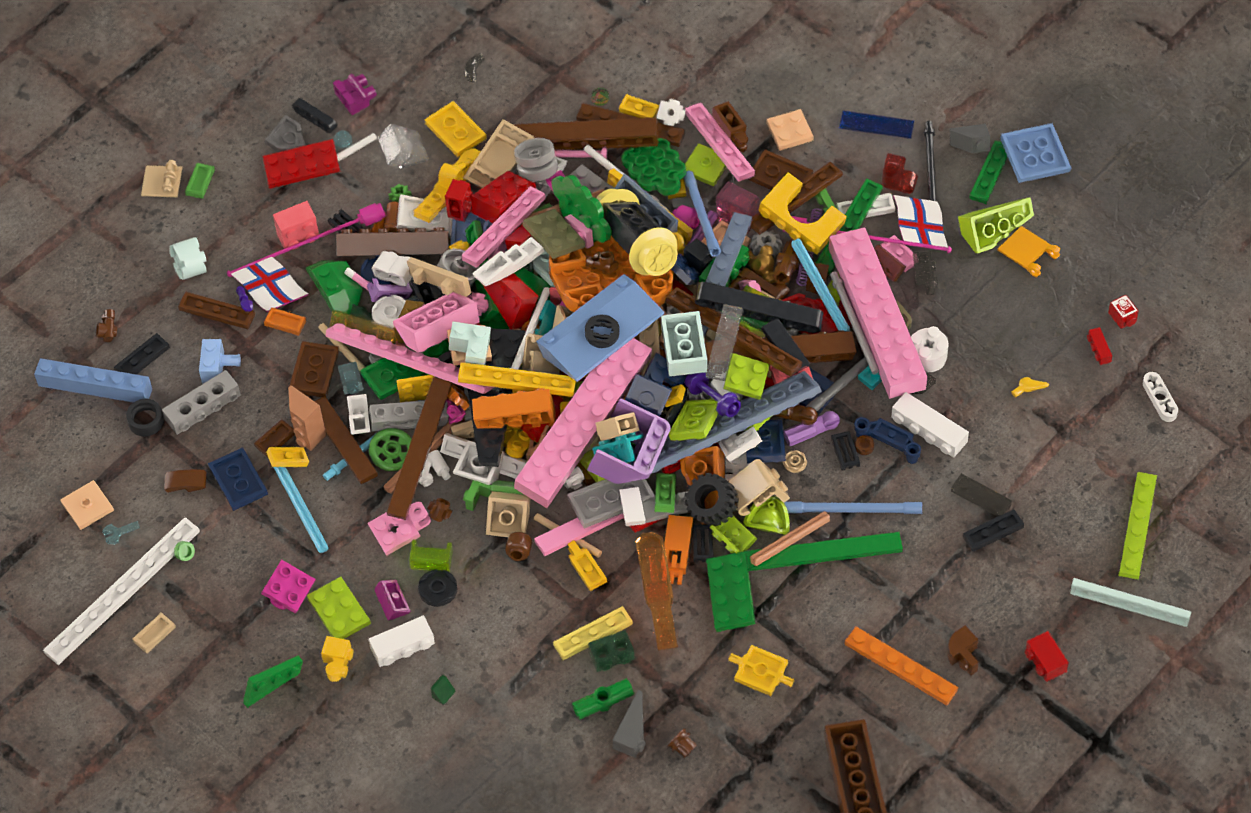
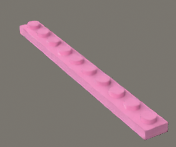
(400, 355)

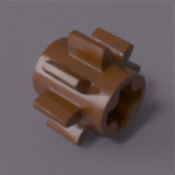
(439, 509)

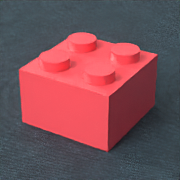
(295, 224)

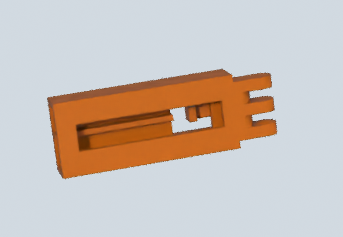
(678, 539)

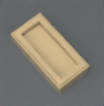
(154, 633)

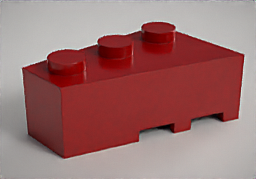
(513, 300)

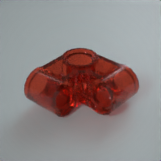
(895, 175)

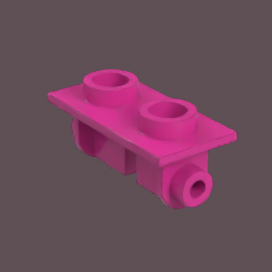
(455, 412)

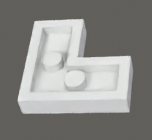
(737, 445)

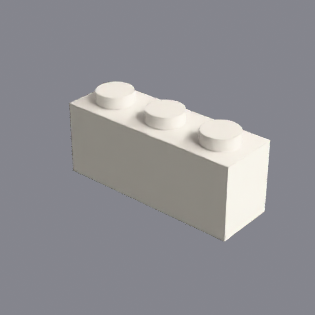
(401, 641)

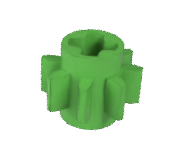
(397, 191)

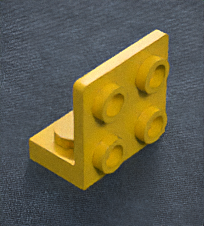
(414, 388)

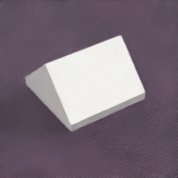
(469, 466)

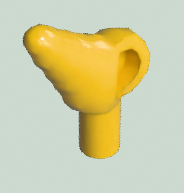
(1028, 385)

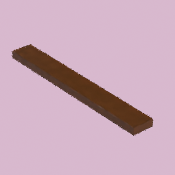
(745, 338)
(419, 448)

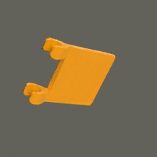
(1026, 248)

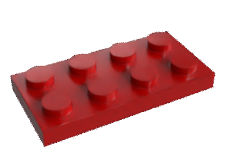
(301, 163)

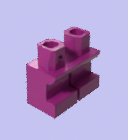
(353, 94)

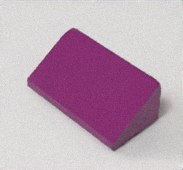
(391, 599)

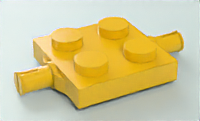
(761, 670)

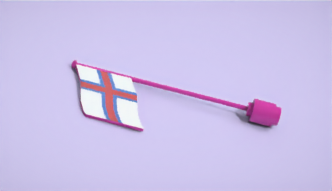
(918, 222)
(272, 284)

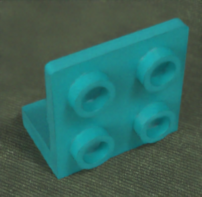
(619, 447)

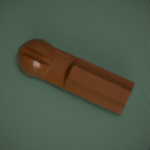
(800, 413)

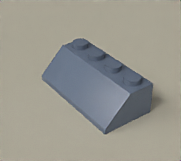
(650, 205)

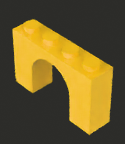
(813, 235)

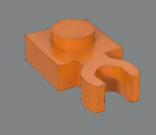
(458, 397)

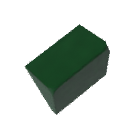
(442, 690)

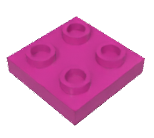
(288, 587)

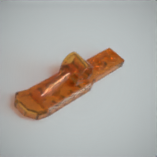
(657, 587)

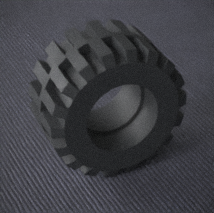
(698, 492)

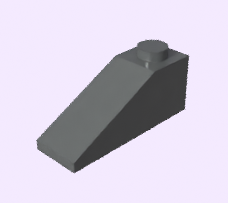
(630, 734)

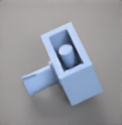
(213, 359)

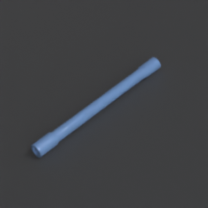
(712, 242)
(906, 507)

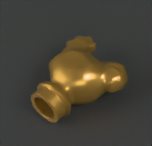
(763, 263)

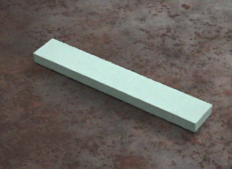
(1130, 602)

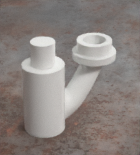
(440, 466)

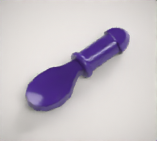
(246, 305)

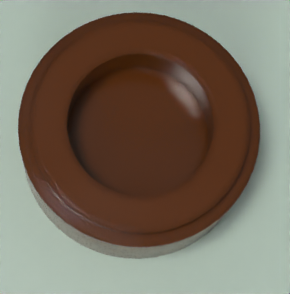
(864, 445)

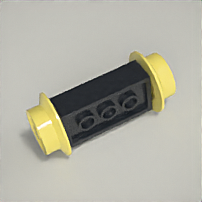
(649, 246)

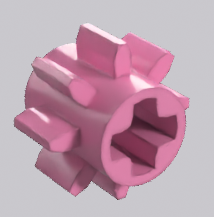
(482, 304)

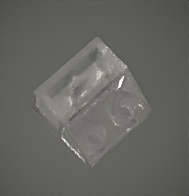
(402, 146)

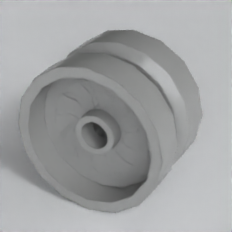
(536, 159)
(452, 261)

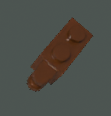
(731, 124)

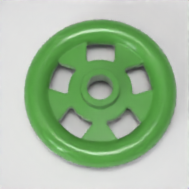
(375, 451)

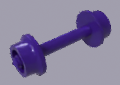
(727, 405)

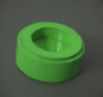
(184, 550)

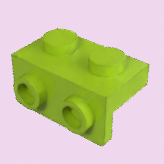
(734, 535)

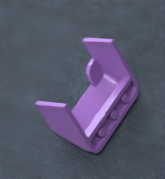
(646, 450)

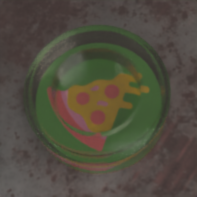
(600, 96)

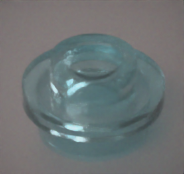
(342, 135)

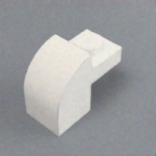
(358, 414)

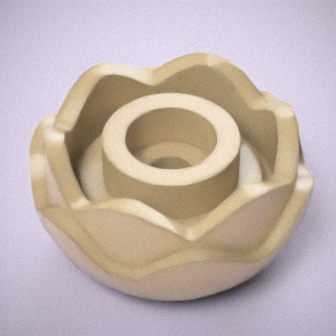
(795, 456)

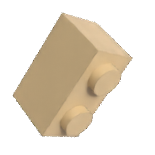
(617, 426)

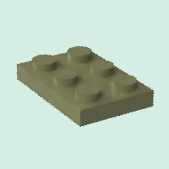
(553, 233)

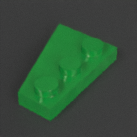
(270, 679)

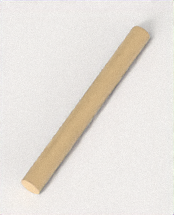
(343, 349)
(581, 543)

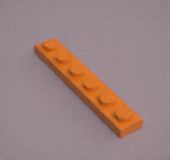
(901, 666)

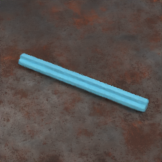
(820, 285)
(301, 509)

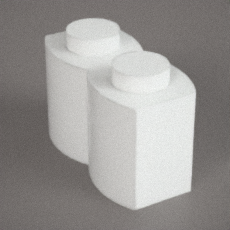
(392, 268)

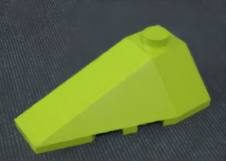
(988, 226)

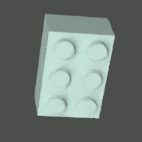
(684, 343)

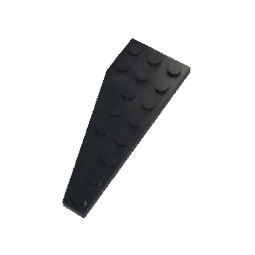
(490, 441)

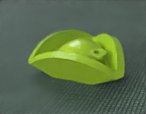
(769, 517)

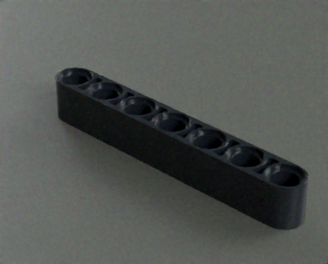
(760, 307)

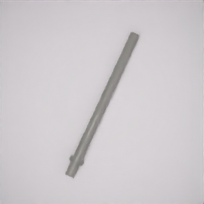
(838, 285)

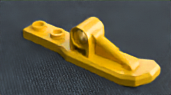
(436, 199)

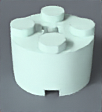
(188, 258)

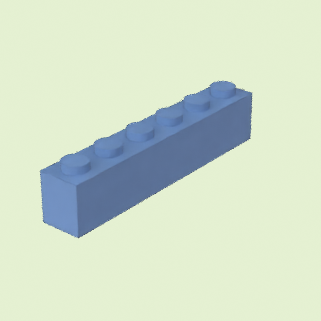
(92, 381)

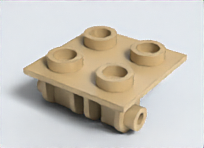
(162, 180)

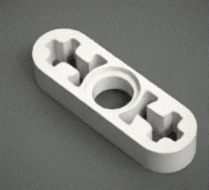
(1160, 404)

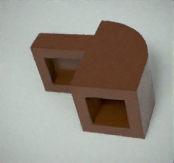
(960, 649)

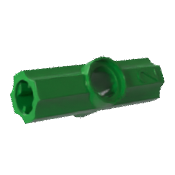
(613, 693)

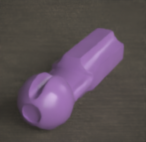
(802, 432)

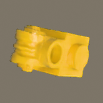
(336, 653)

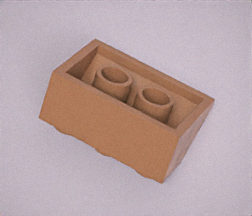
(306, 419)

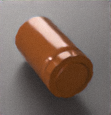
(391, 216)

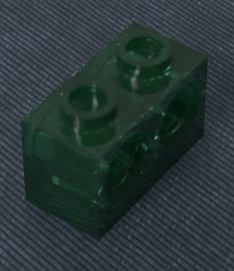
(608, 646)

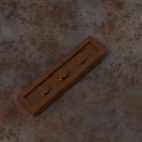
(216, 310)

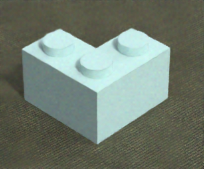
(472, 340)

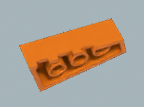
(514, 409)

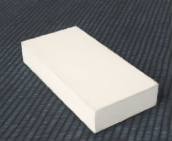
(632, 506)

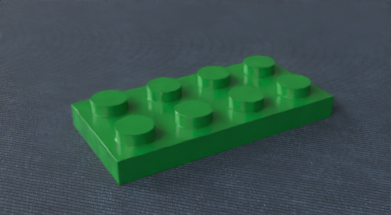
(730, 591)

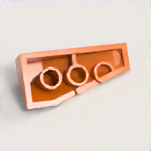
(704, 461)

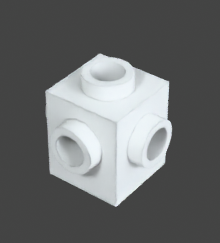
(664, 112)

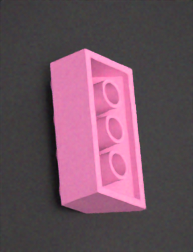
(430, 322)

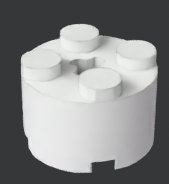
(931, 348)

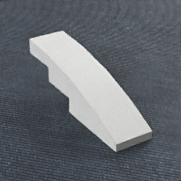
(509, 262)

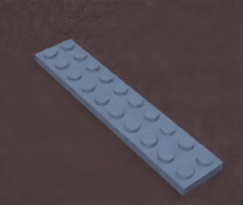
(752, 411)

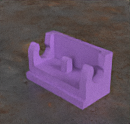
(380, 290)

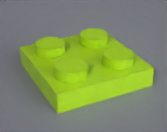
(746, 376)

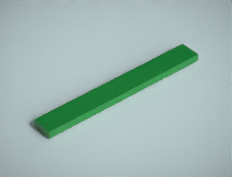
(831, 551)

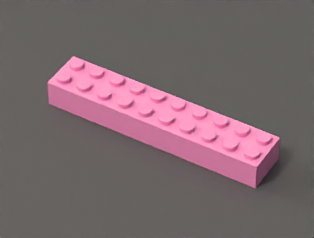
(877, 313)
(576, 425)

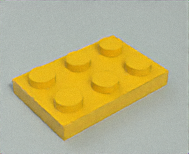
(455, 128)

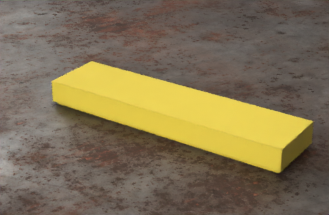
(602, 627)

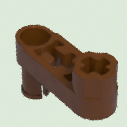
(777, 290)

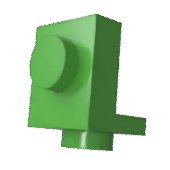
(472, 495)

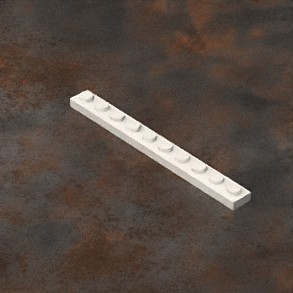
(119, 592)

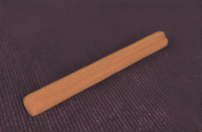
(790, 538)

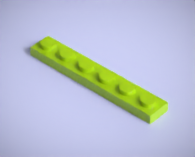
(1137, 525)

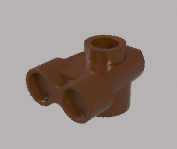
(603, 261)
(107, 329)

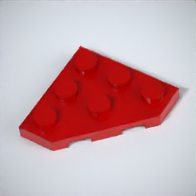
(827, 322)

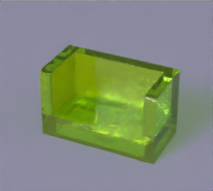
(430, 558)

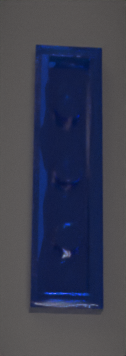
(877, 124)

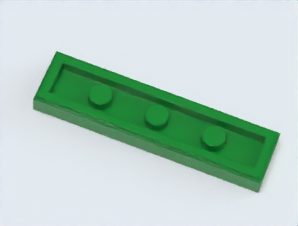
(989, 173)

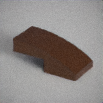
(185, 479)

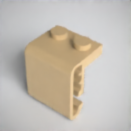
(533, 357)
(757, 484)

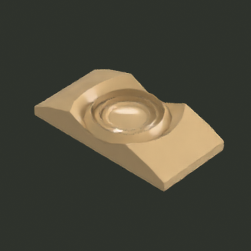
(497, 155)

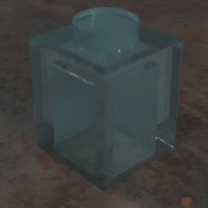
(350, 378)

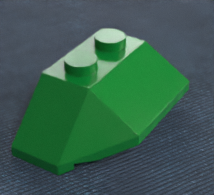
(335, 286)

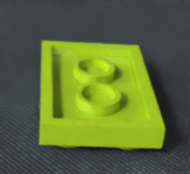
(694, 420)
(338, 609)

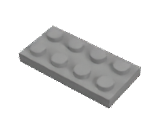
(603, 500)

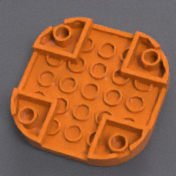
(581, 283)

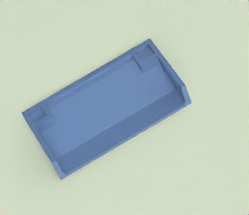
(622, 300)

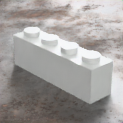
(929, 424)

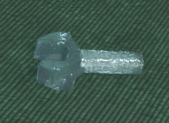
(117, 532)

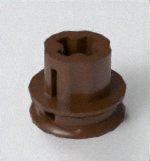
(682, 743)

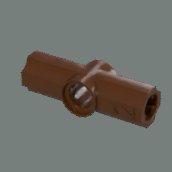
(786, 263)

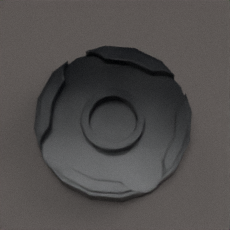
(437, 587)

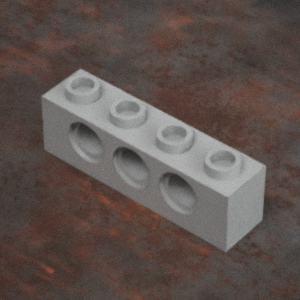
(191, 403)
(399, 415)

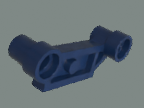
(890, 435)

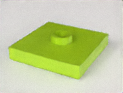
(705, 165)

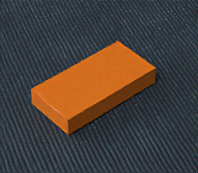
(285, 321)

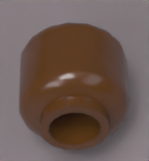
(518, 546)

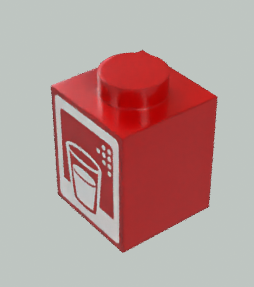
(1123, 311)

